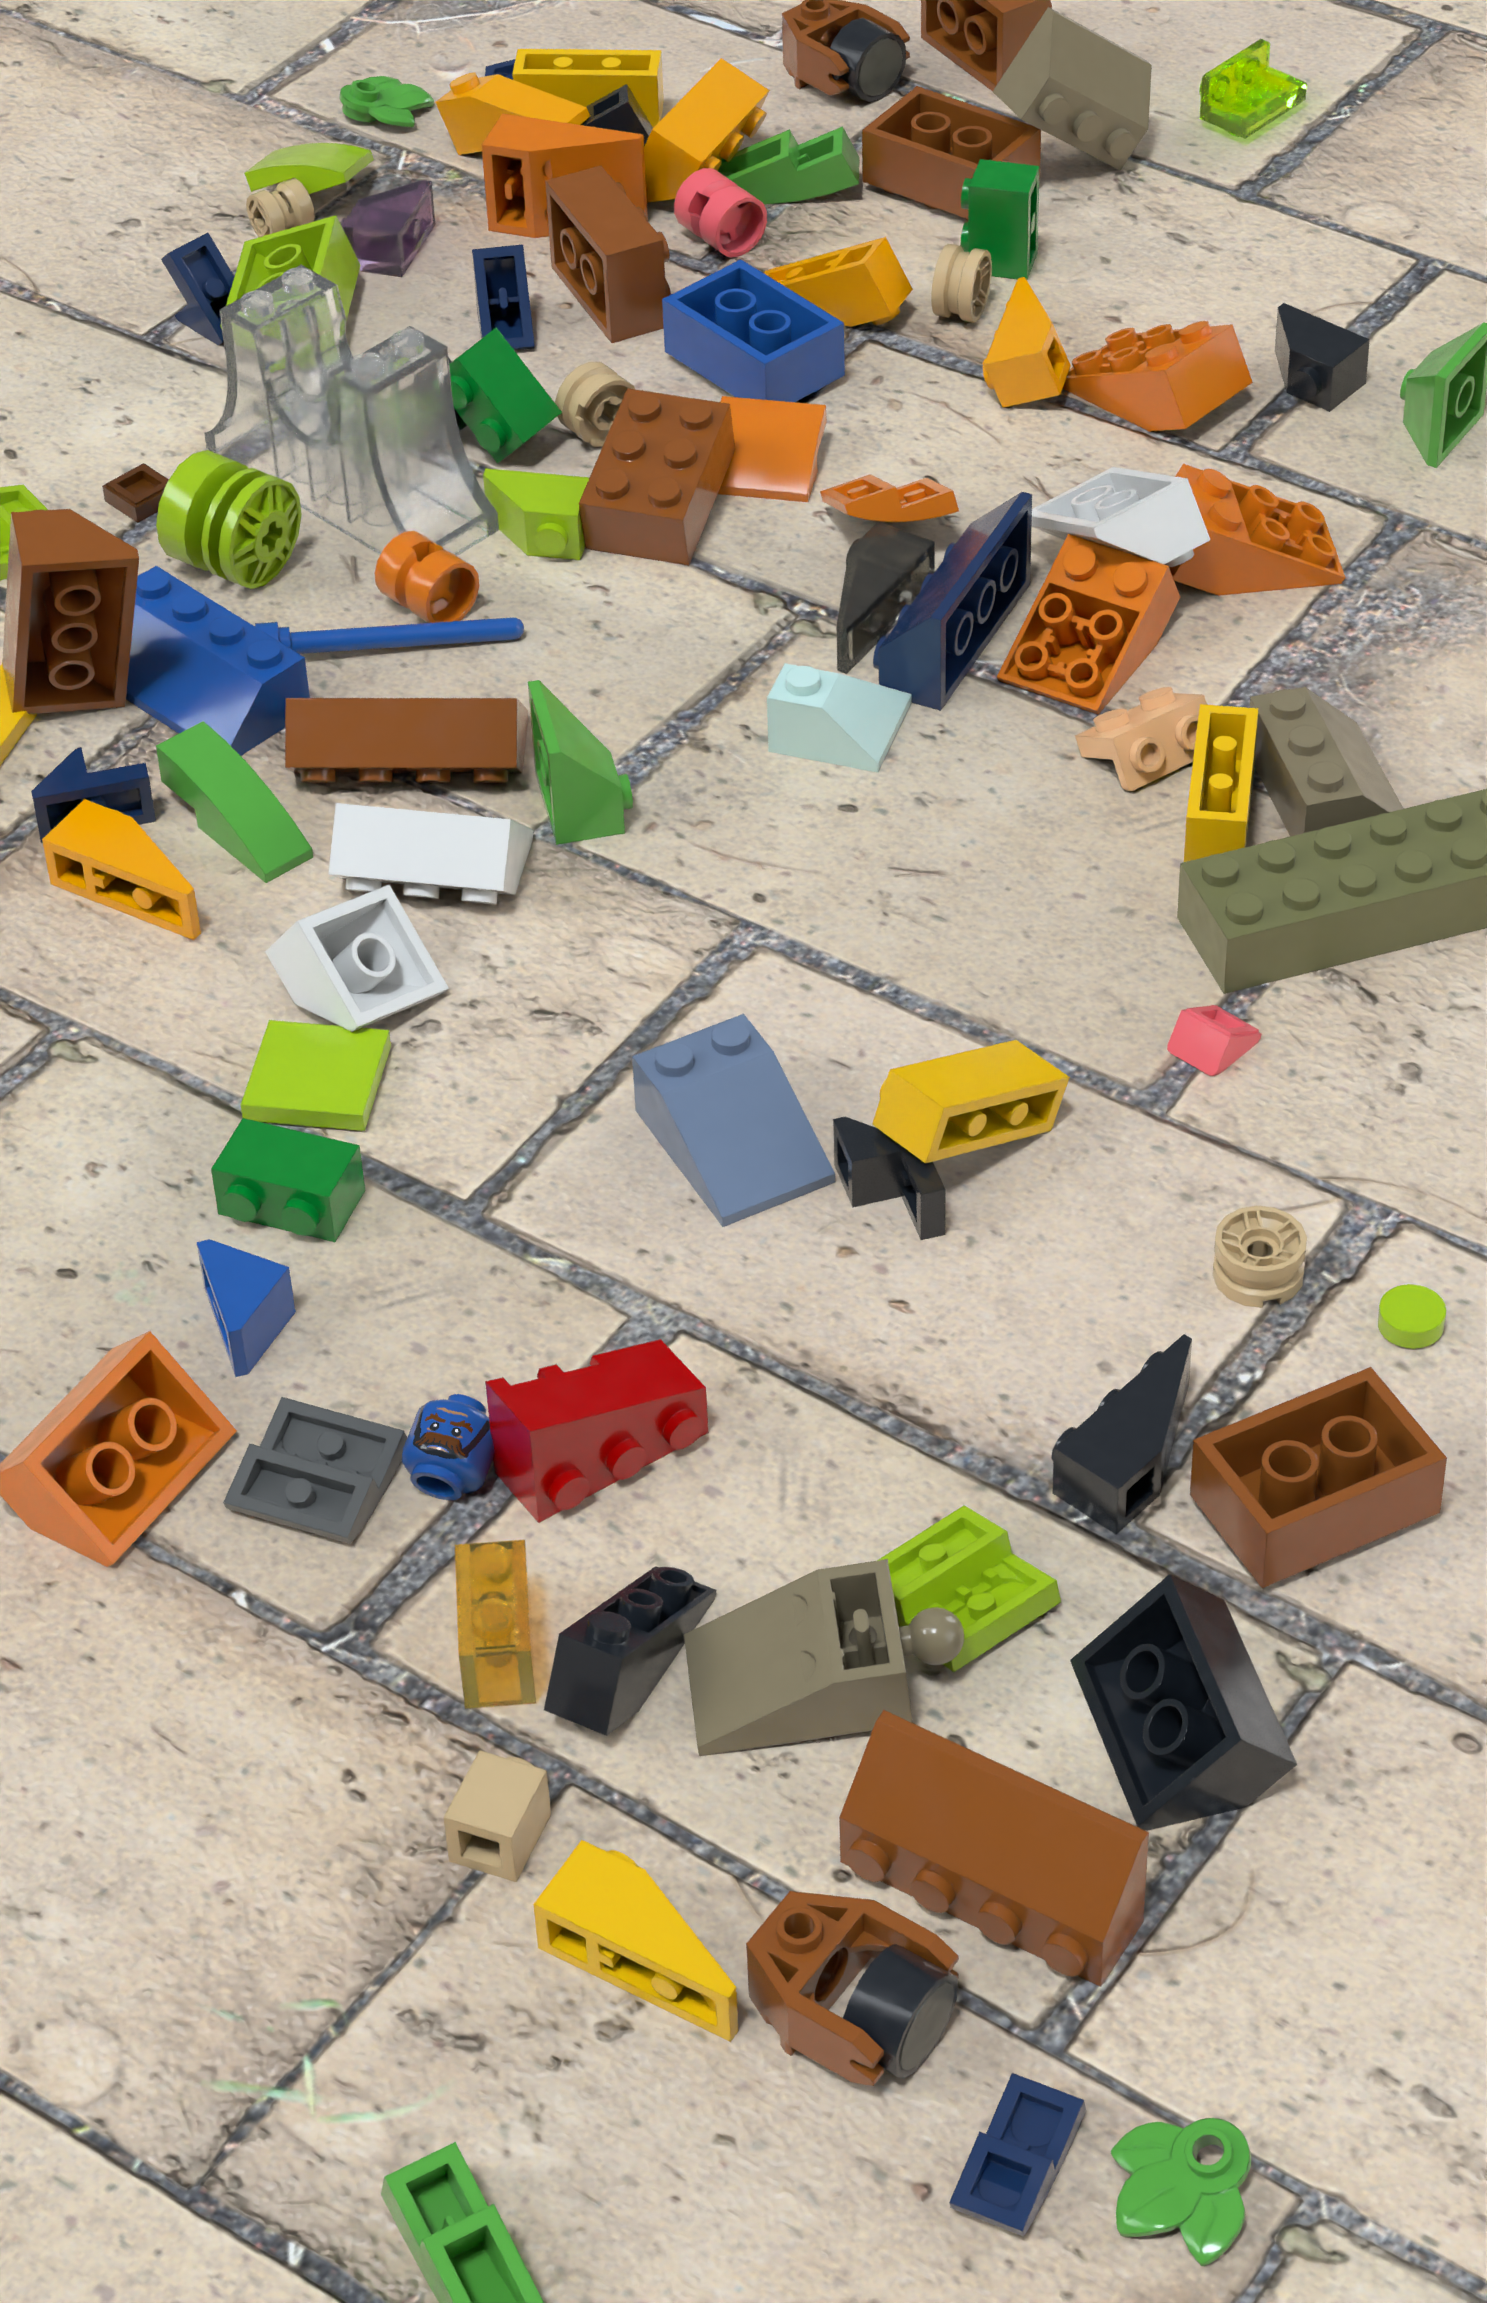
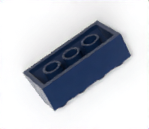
(959, 606)

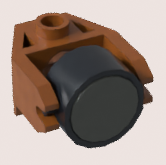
(843, 48)
(813, 1953)

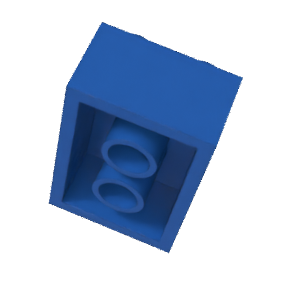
(753, 335)

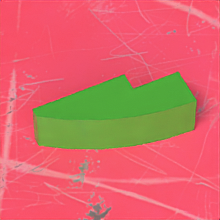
(789, 172)
(232, 802)
(455, 2233)

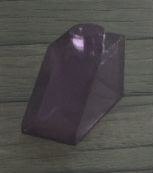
(391, 227)

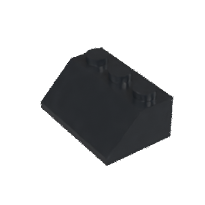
(1181, 1708)

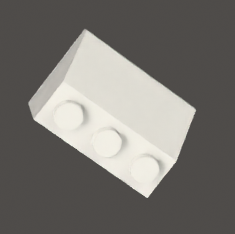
(1129, 512)
(428, 852)

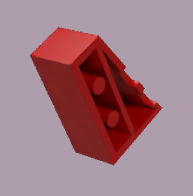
(592, 1424)

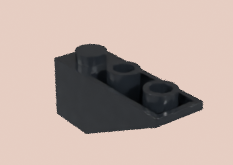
(1121, 1452)
(623, 1648)

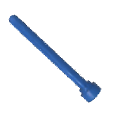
(395, 635)

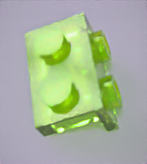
(1248, 93)

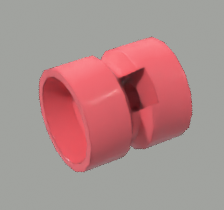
(720, 212)

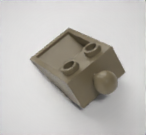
(810, 1660)

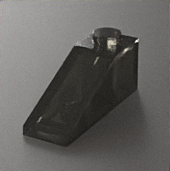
(879, 580)

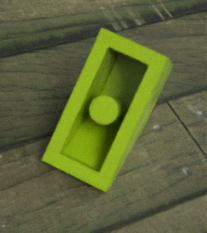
(538, 511)

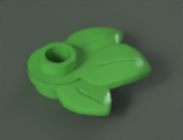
(383, 100)
(1176, 2191)

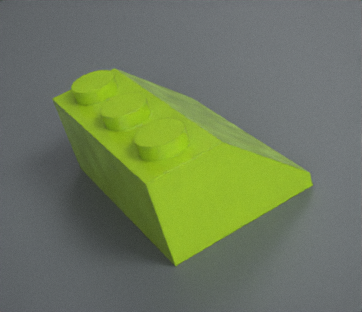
(315, 245)

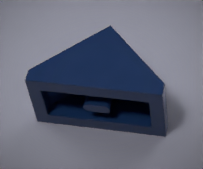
(503, 294)

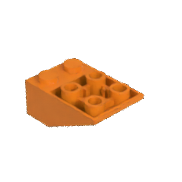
(528, 151)
(1162, 374)
(1255, 540)
(1090, 624)

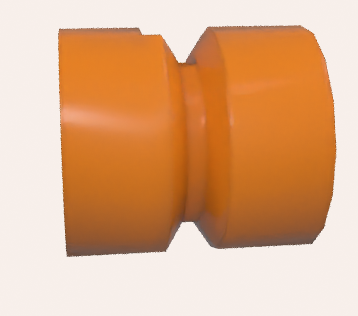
(426, 578)

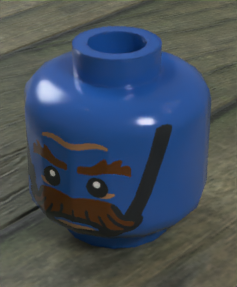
(449, 1447)

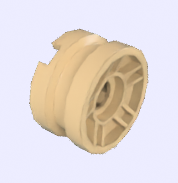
(961, 282)
(591, 400)
(1259, 1255)

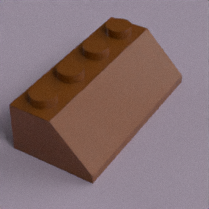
(67, 613)
(405, 737)
(995, 1849)

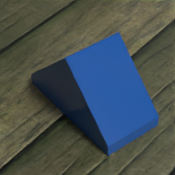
(248, 1299)

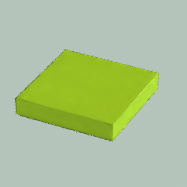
(316, 1075)

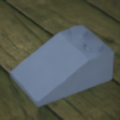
(730, 1120)

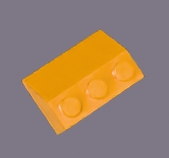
(702, 129)

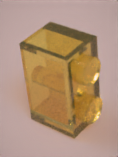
(494, 1624)

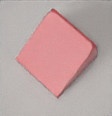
(1211, 1038)

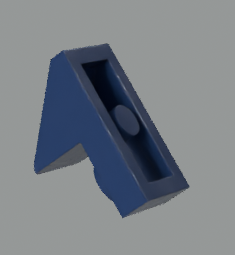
(203, 282)
(118, 788)

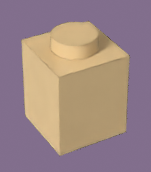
(497, 1815)

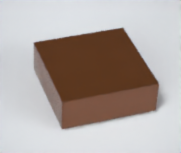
(136, 492)

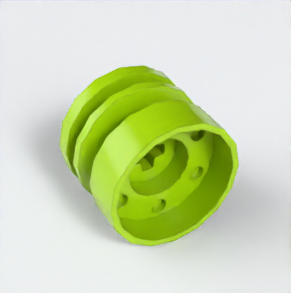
(228, 519)

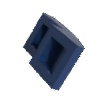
(1018, 2155)

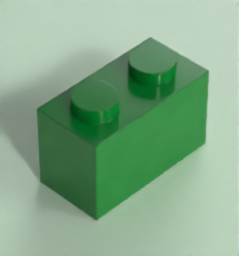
(1003, 215)
(499, 396)
(288, 1180)

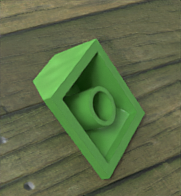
(1446, 394)
(574, 773)

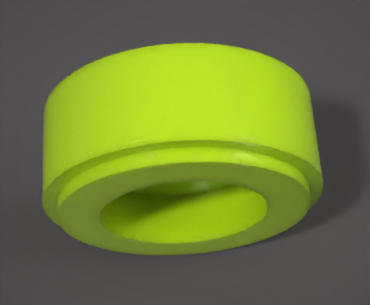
(1411, 1316)

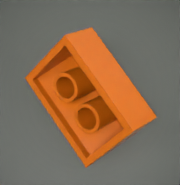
(114, 1451)

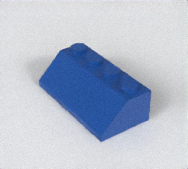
(208, 665)

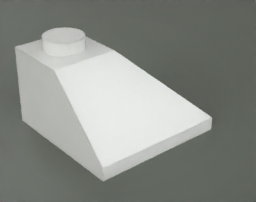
(356, 961)

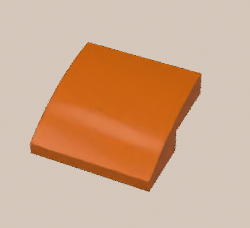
(773, 448)
(880, 501)

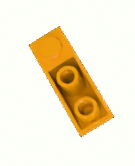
(1026, 353)

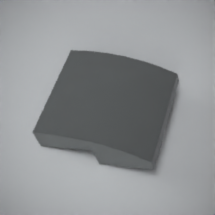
(317, 1470)

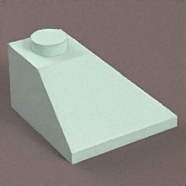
(833, 717)

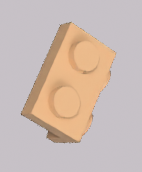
(1147, 738)

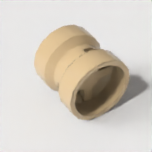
(280, 209)

